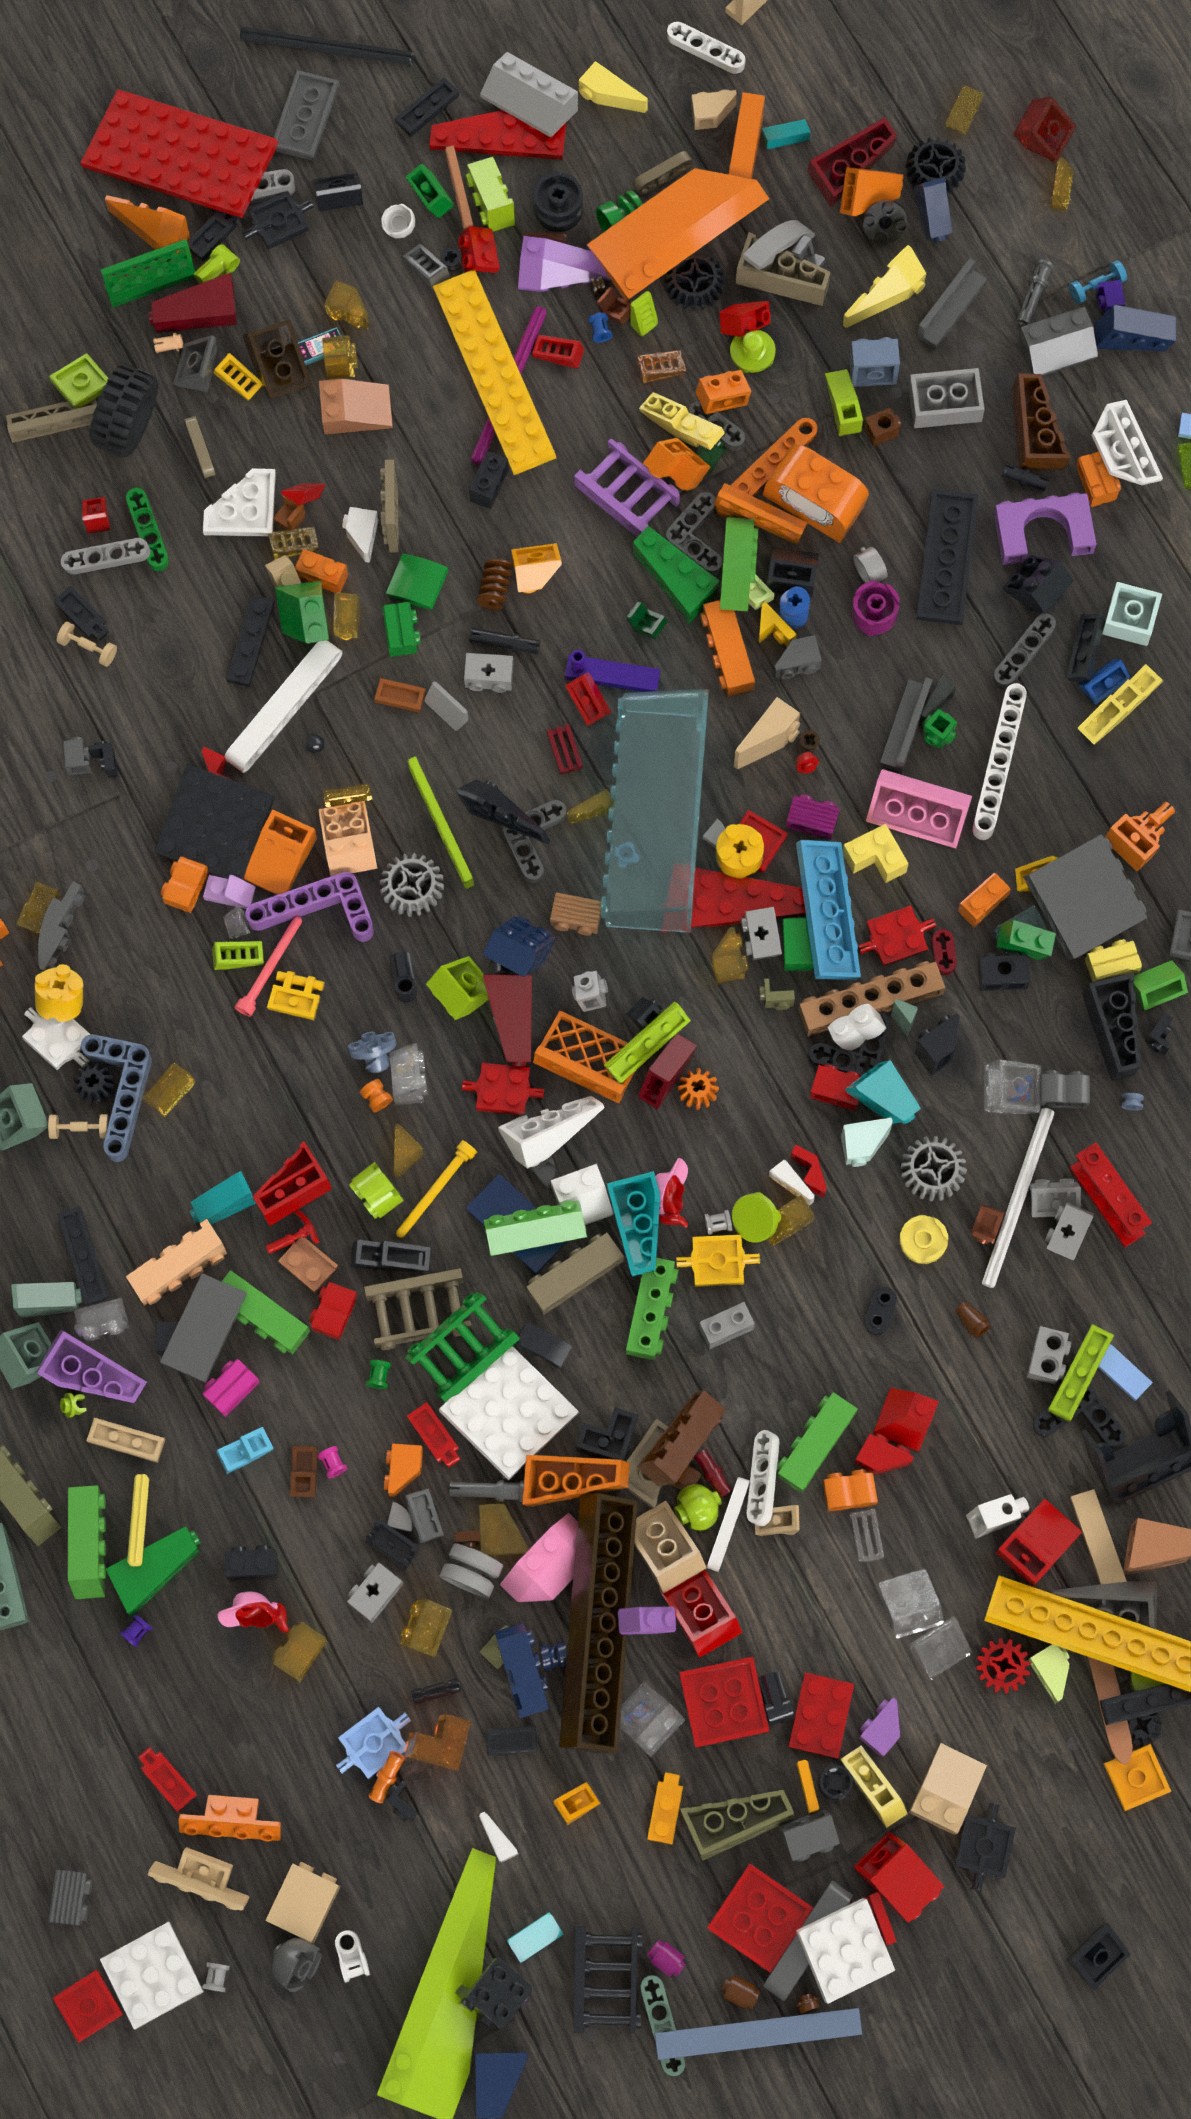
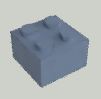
(874, 362)

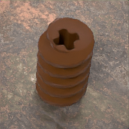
(494, 583)

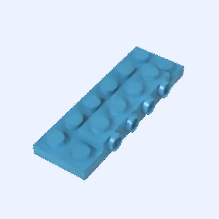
(828, 910)

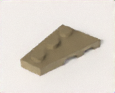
(639, 1483)

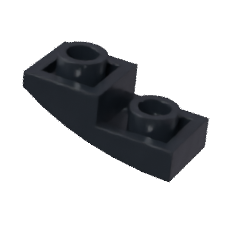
(542, 1343)

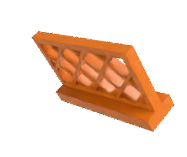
(575, 1070)

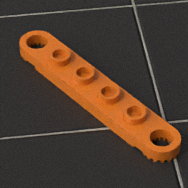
(758, 474)

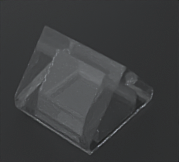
(236, 923)

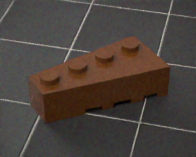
(1037, 433)
(682, 1439)

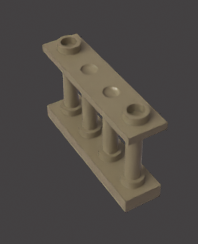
(402, 1290)

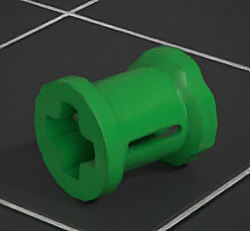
(378, 1374)

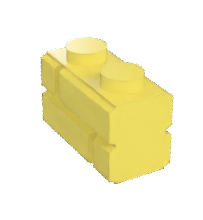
(1113, 961)

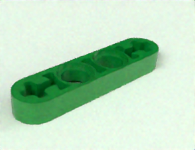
(147, 529)

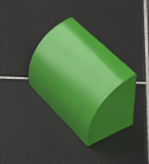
(1159, 985)

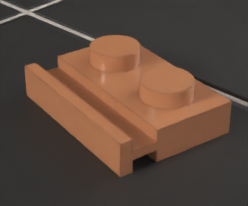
(308, 1264)

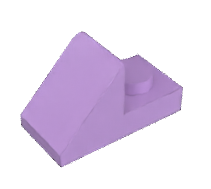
(229, 891)

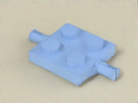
(371, 1742)

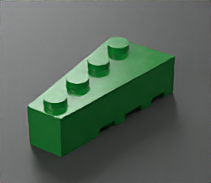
(676, 573)

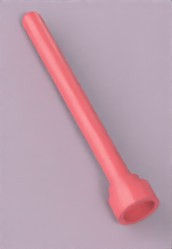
(247, 1004)

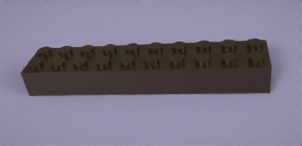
(594, 1642)

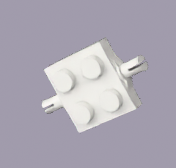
(56, 1040)

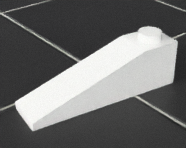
(541, 1136)

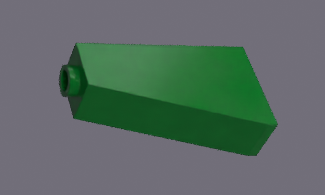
(159, 1565)

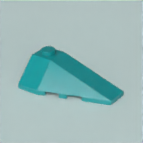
(637, 1217)

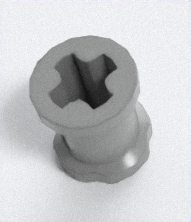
(726, 1225)
(216, 1977)

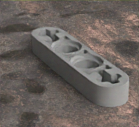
(105, 556)

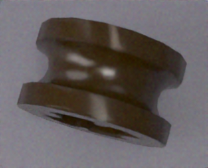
(597, 285)
(801, 742)

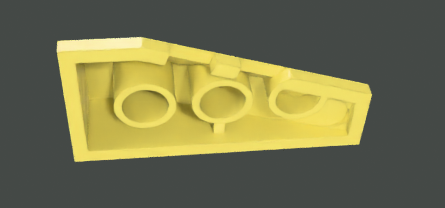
(898, 284)

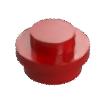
(806, 763)

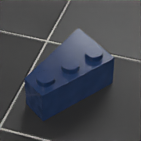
(1134, 330)

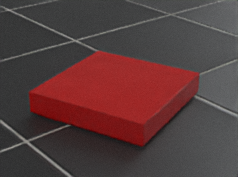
(772, 837)
(88, 2006)

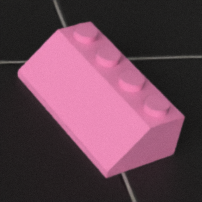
(918, 808)

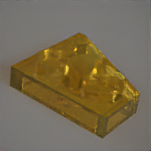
(499, 1532)

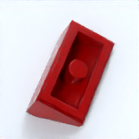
(304, 492)
(588, 699)

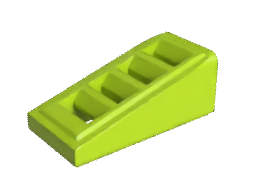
(643, 314)
(227, 947)

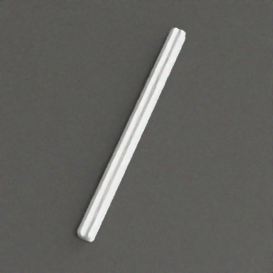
(1018, 1197)

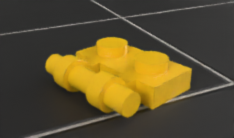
(294, 1001)

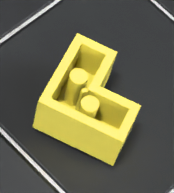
(876, 848)

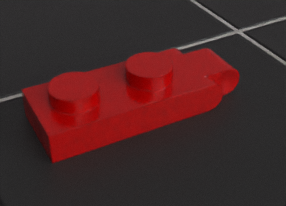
(434, 1435)
(166, 1779)

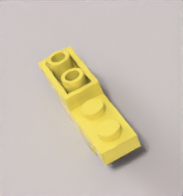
(681, 423)

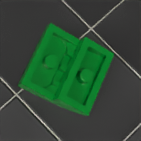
(417, 581)

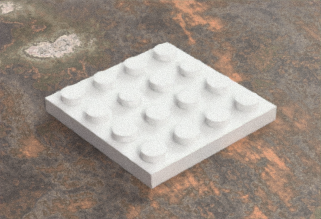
(509, 1412)

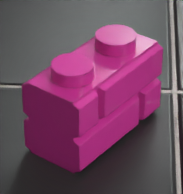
(230, 1386)

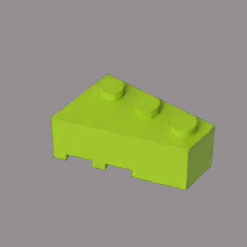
(490, 194)

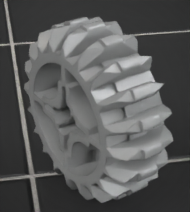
(403, 867)
(942, 1165)

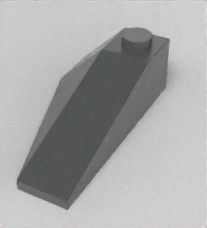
(1127, 1600)

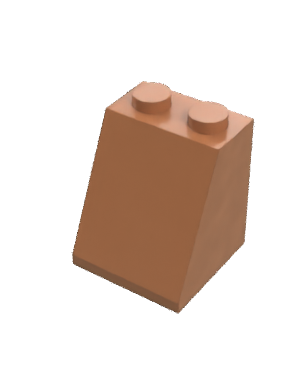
(1155, 1546)

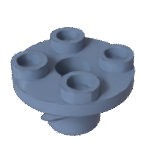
(373, 1050)

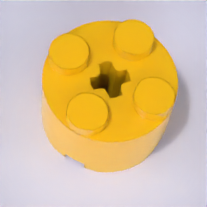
(736, 838)
(58, 994)

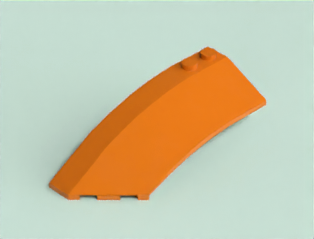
(673, 227)

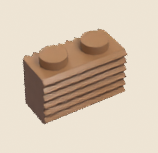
(576, 914)

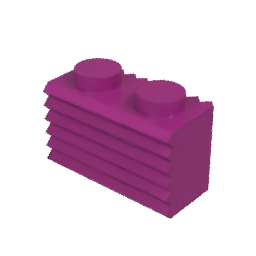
(812, 816)

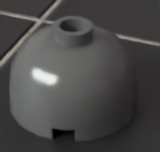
(294, 1962)

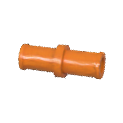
(386, 1777)

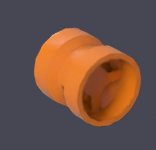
(376, 1095)

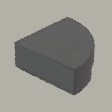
(545, 1171)

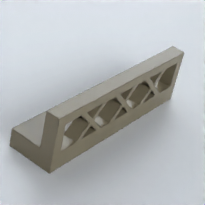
(51, 422)

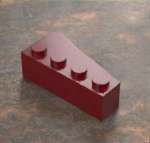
(858, 151)

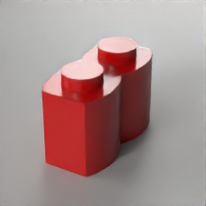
(333, 1310)

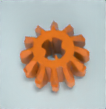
(702, 1096)

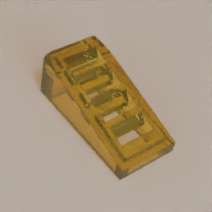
(283, 536)
(591, 808)

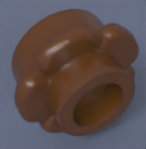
(807, 2003)

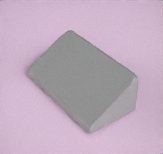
(446, 706)

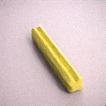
(138, 1520)

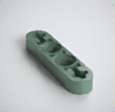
(664, 2025)

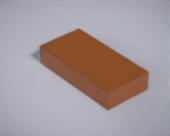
(400, 695)

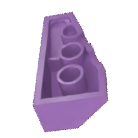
(81, 1368)

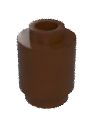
(740, 1992)

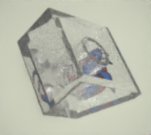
(1012, 1087)
(648, 1719)

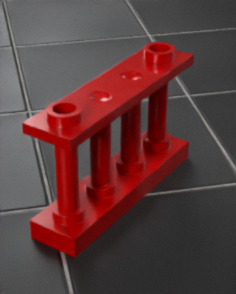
(1110, 1195)

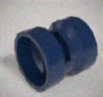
(549, 1658)

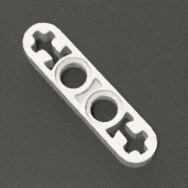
(708, 44)
(759, 1478)
(728, 1524)

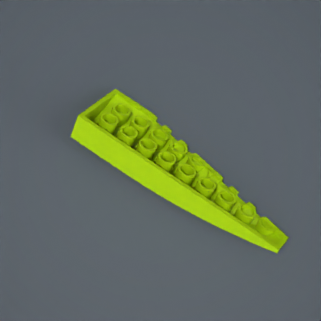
(438, 2033)

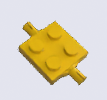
(718, 1260)

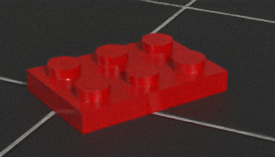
(821, 1715)

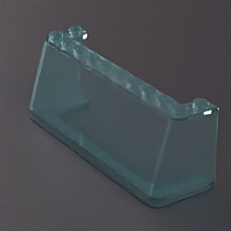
(655, 810)

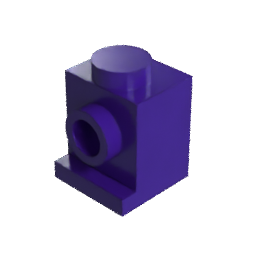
(1109, 294)

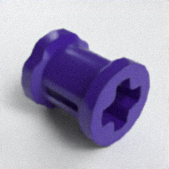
(135, 1630)

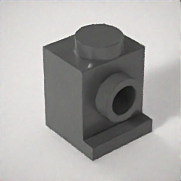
(76, 756)

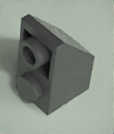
(799, 657)

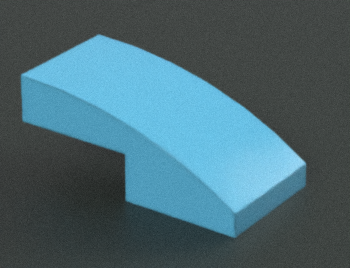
(244, 1450)

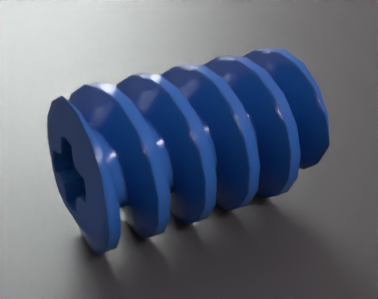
(795, 607)

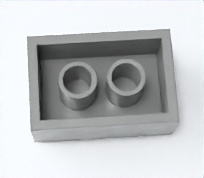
(946, 398)

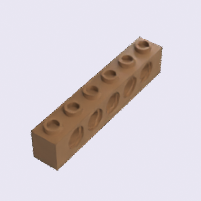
(927, 973)

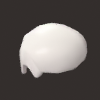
(398, 221)

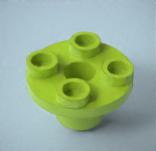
(753, 351)

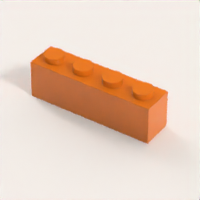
(728, 649)

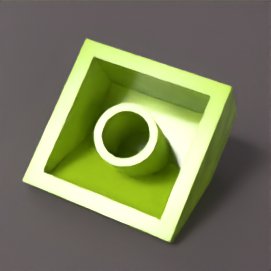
(459, 987)

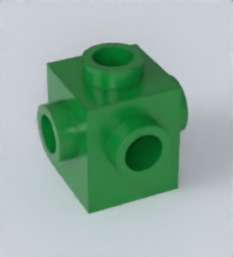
(939, 729)

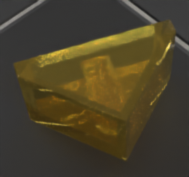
(406, 1151)

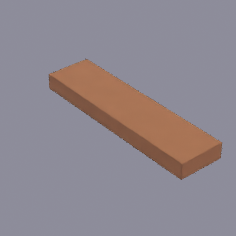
(458, 187)

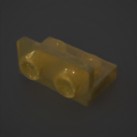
(425, 1627)

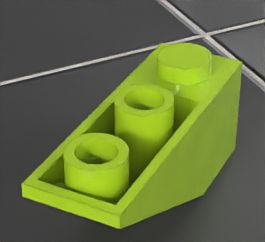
(844, 402)

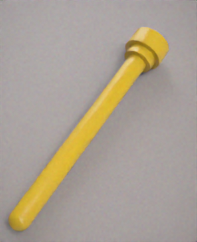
(463, 1153)

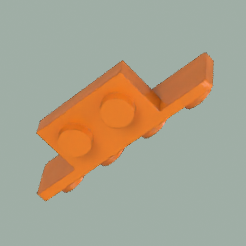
(230, 1818)

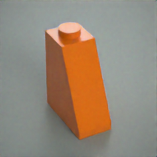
(866, 187)

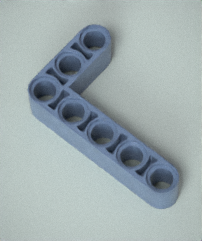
(125, 1090)

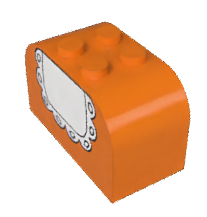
(817, 491)

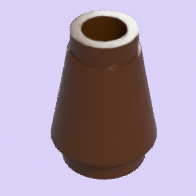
(973, 1320)

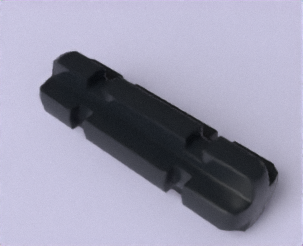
(435, 1691)

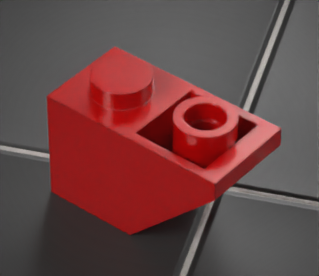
(744, 318)
(881, 1457)

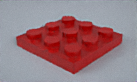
(724, 1702)
(760, 1918)

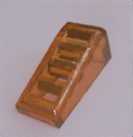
(655, 374)

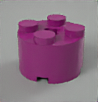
(874, 620)

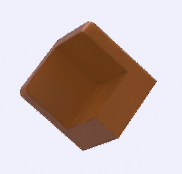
(290, 515)

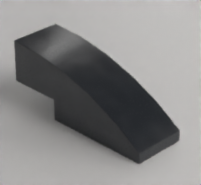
(390, 1256)

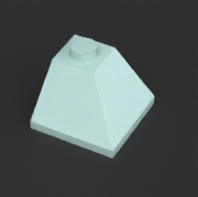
(863, 1140)

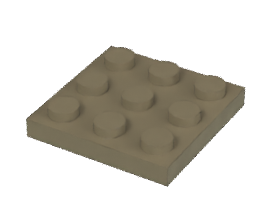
(389, 503)

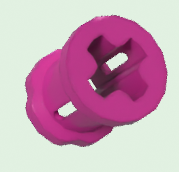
(332, 1462)

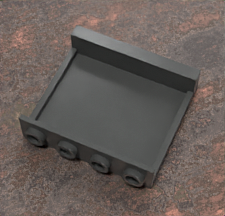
(1086, 897)

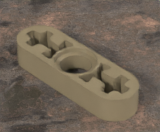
(662, 173)
(199, 447)

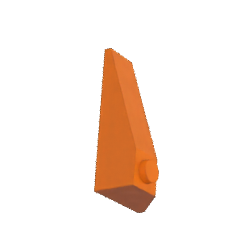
(155, 227)

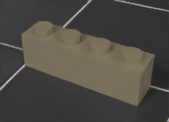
(574, 1273)

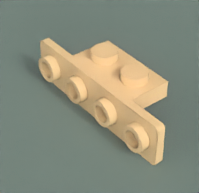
(201, 1876)

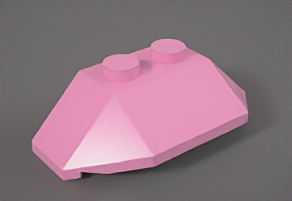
(546, 1566)

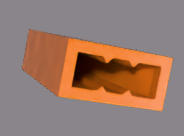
(747, 135)

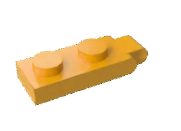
(665, 1809)

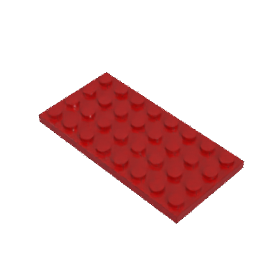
(179, 153)

